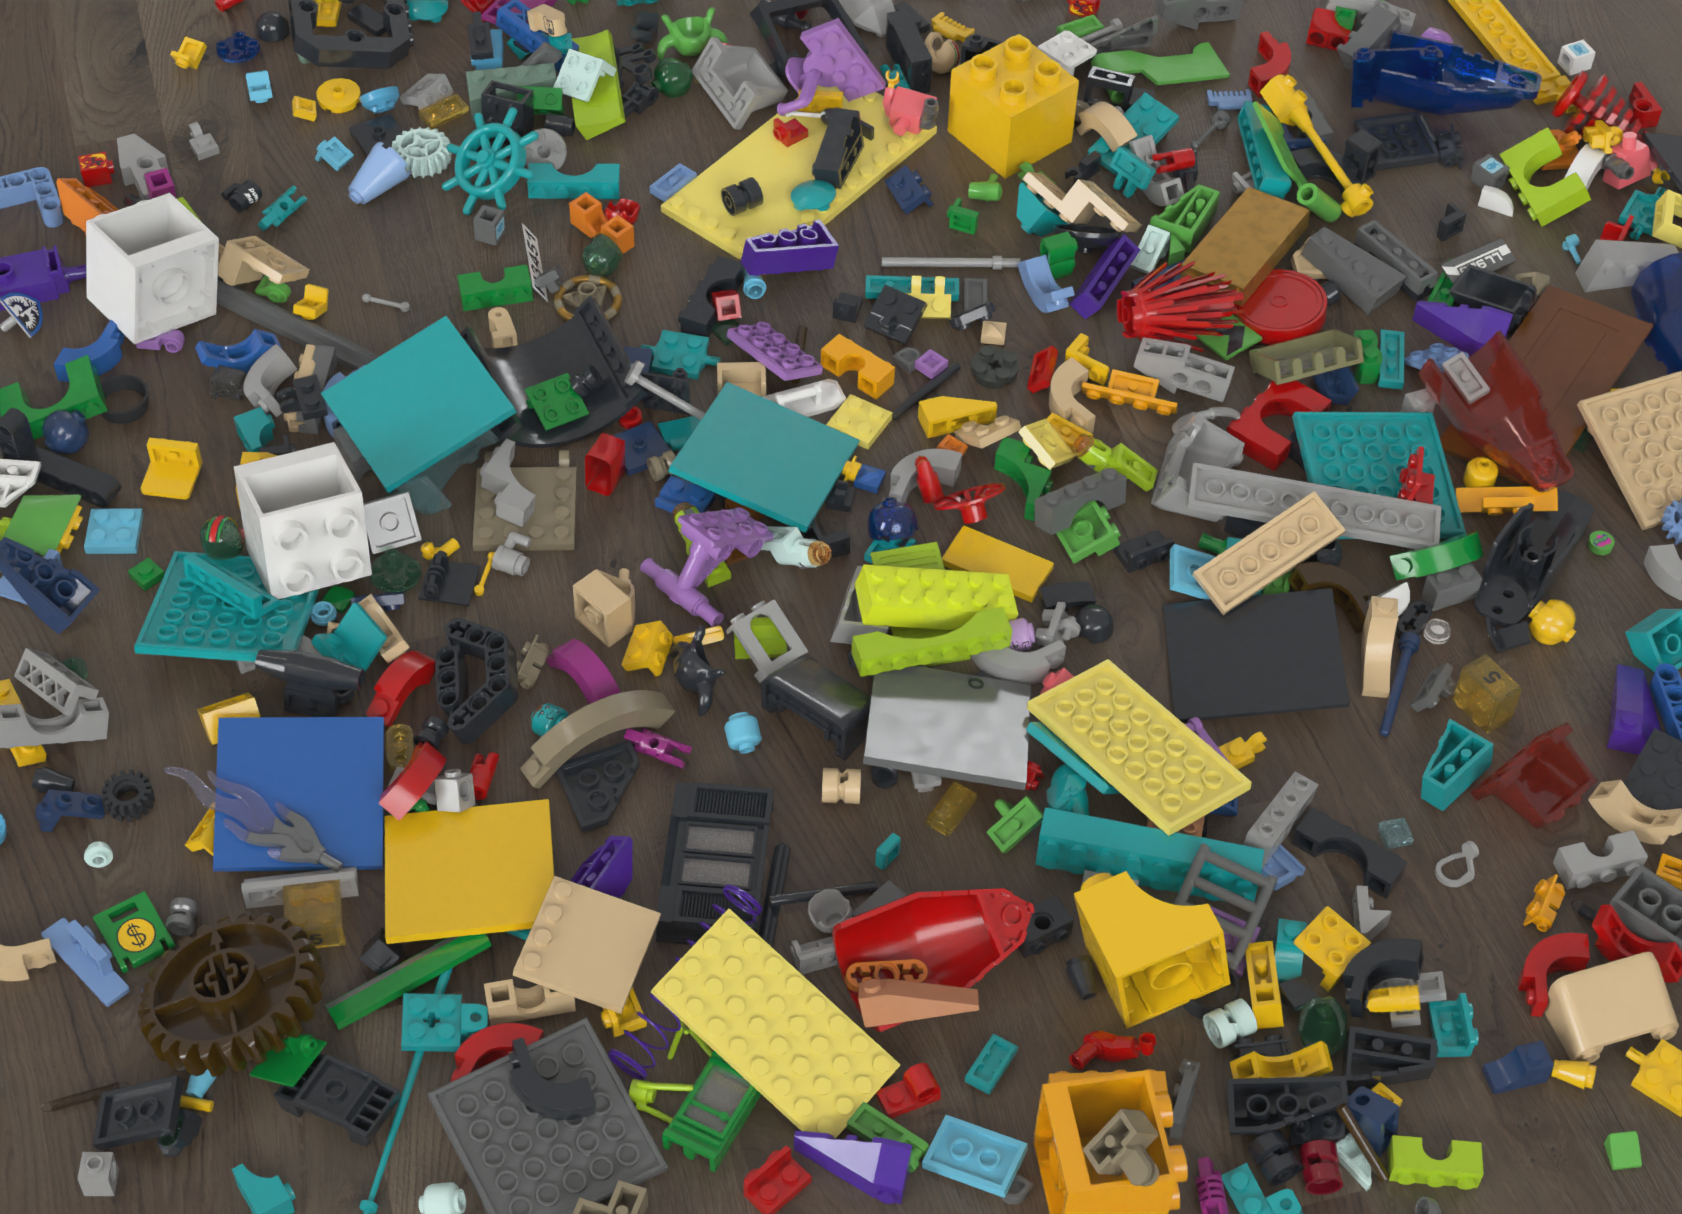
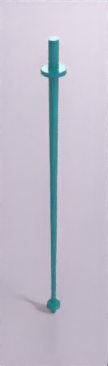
(369, 1205)

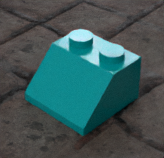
(1658, 639)

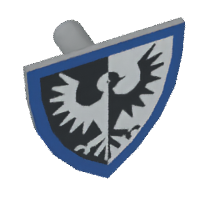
(24, 311)

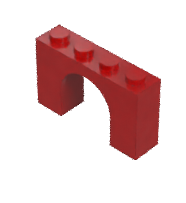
(1282, 399)

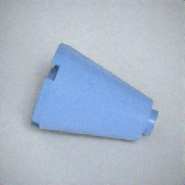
(378, 174)

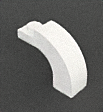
(1587, 164)

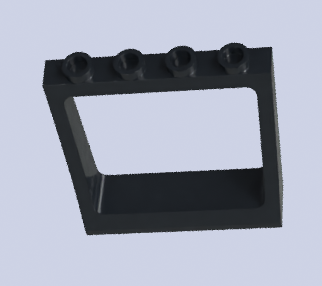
(764, 12)

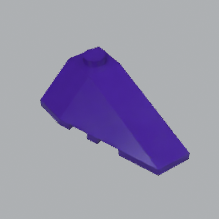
(1462, 326)
(1632, 711)
(873, 1167)

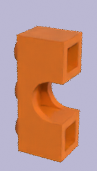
(589, 218)

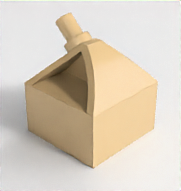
(605, 605)

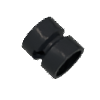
(739, 198)
(1272, 1153)

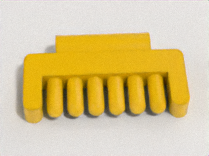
(950, 28)

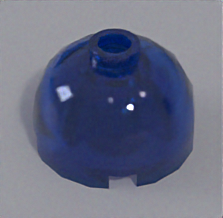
(892, 519)

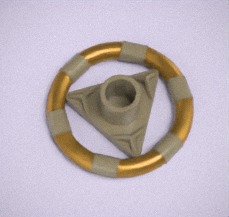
(585, 289)

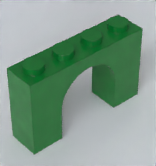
(83, 395)

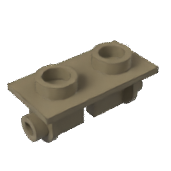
(532, 654)

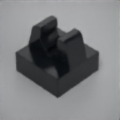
(841, 497)

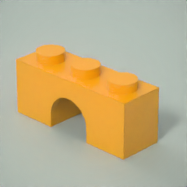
(874, 374)

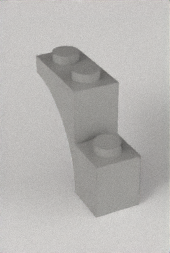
(512, 499)

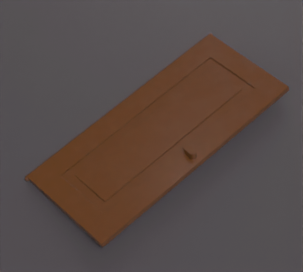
(1573, 354)

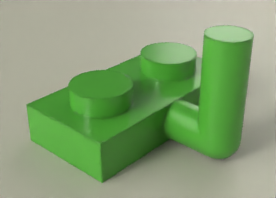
(1015, 823)

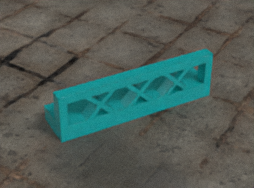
(228, 586)

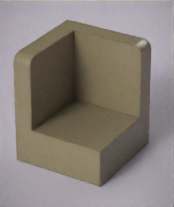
(1537, 279)

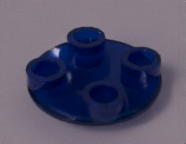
(237, 48)

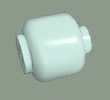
(442, 1199)

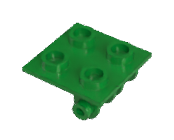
(555, 402)
(291, 1063)

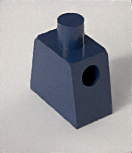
(1375, 1116)

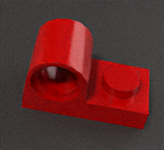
(1644, 106)
(911, 1093)

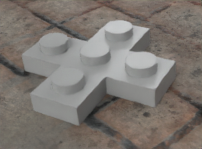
(1431, 989)

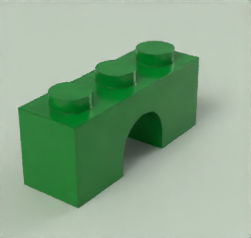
(479, 294)

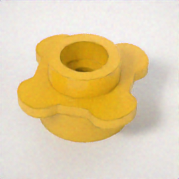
(851, 469)

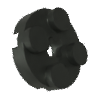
(988, 357)

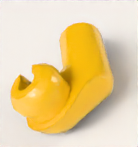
(429, 550)

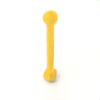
(479, 589)

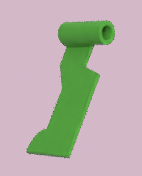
(1198, 66)
(1308, 193)

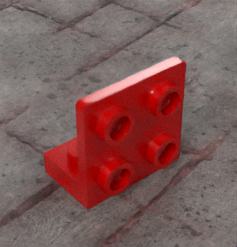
(1416, 484)

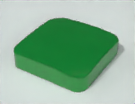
(339, 598)

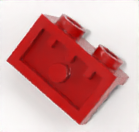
(775, 1182)

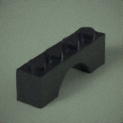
(699, 314)
(1322, 835)

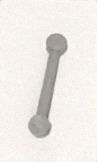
(404, 306)

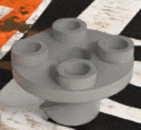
(547, 149)

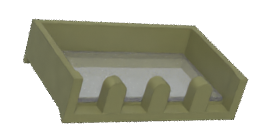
(1306, 356)

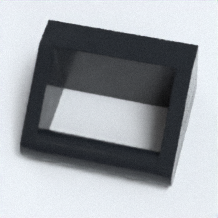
(1109, 80)

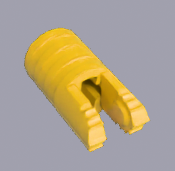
(1394, 999)

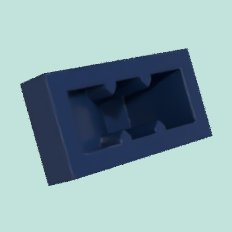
(1521, 1068)

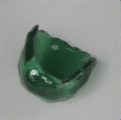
(1323, 1021)

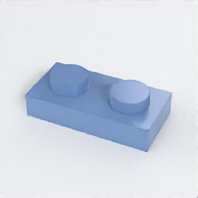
(672, 182)

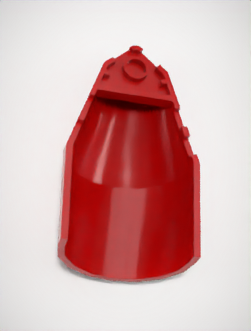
(951, 932)

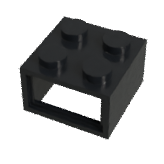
(495, 108)

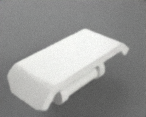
(810, 398)

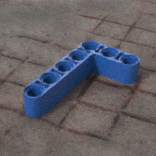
(1667, 695)

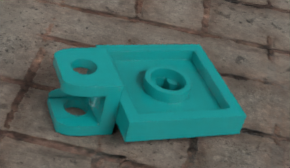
(455, 1020)

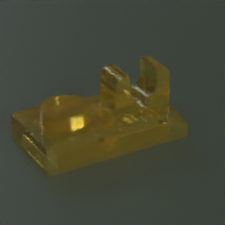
(951, 809)

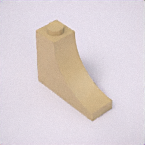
(1377, 646)

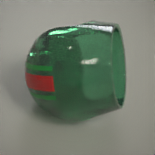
(221, 538)

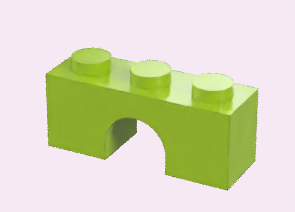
(1412, 1165)

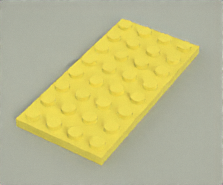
(1139, 746)
(775, 1027)

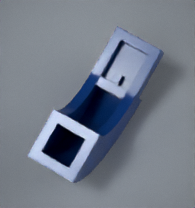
(103, 353)
(237, 356)

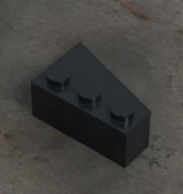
(839, 147)
(1386, 1058)

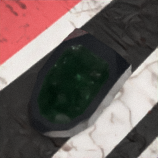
(187, 1128)

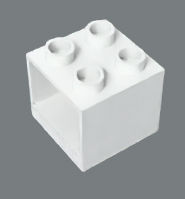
(151, 267)
(303, 520)

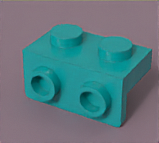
(1453, 1027)

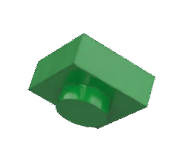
(146, 574)

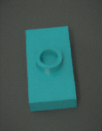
(991, 1064)

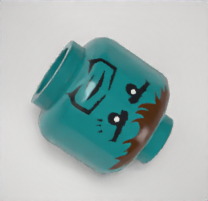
(546, 717)

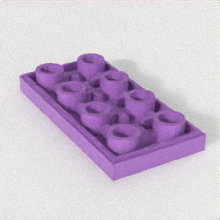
(774, 351)

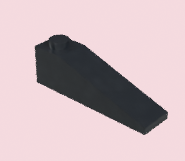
(1271, 1103)

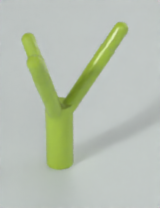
(687, 1030)

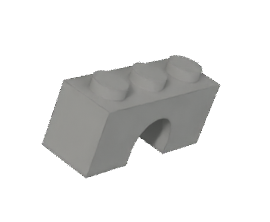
(1581, 868)

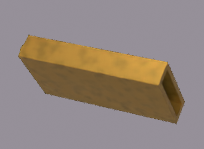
(1248, 241)

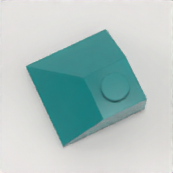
(1035, 214)

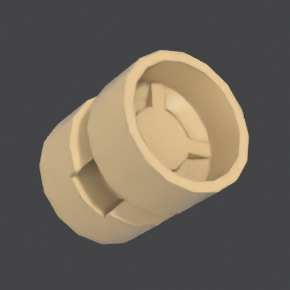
(841, 785)

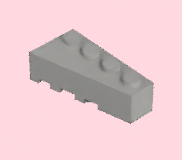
(1618, 263)

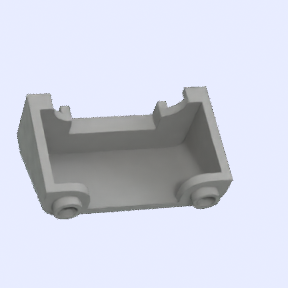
(1197, 443)

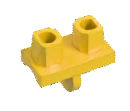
(1602, 136)

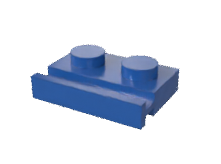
(680, 491)

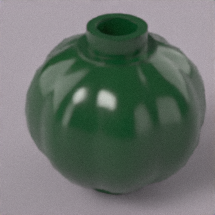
(672, 77)

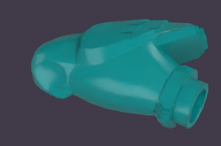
(1068, 791)

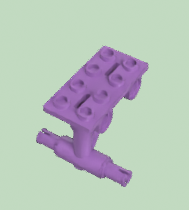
(713, 540)

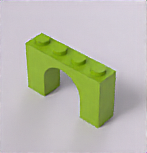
(1544, 202)

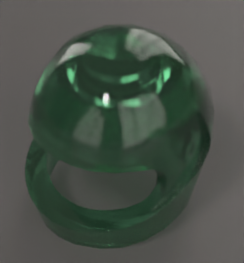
(601, 256)

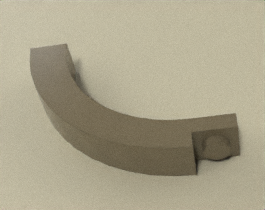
(590, 723)

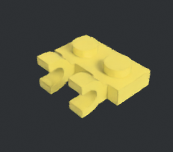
(938, 303)

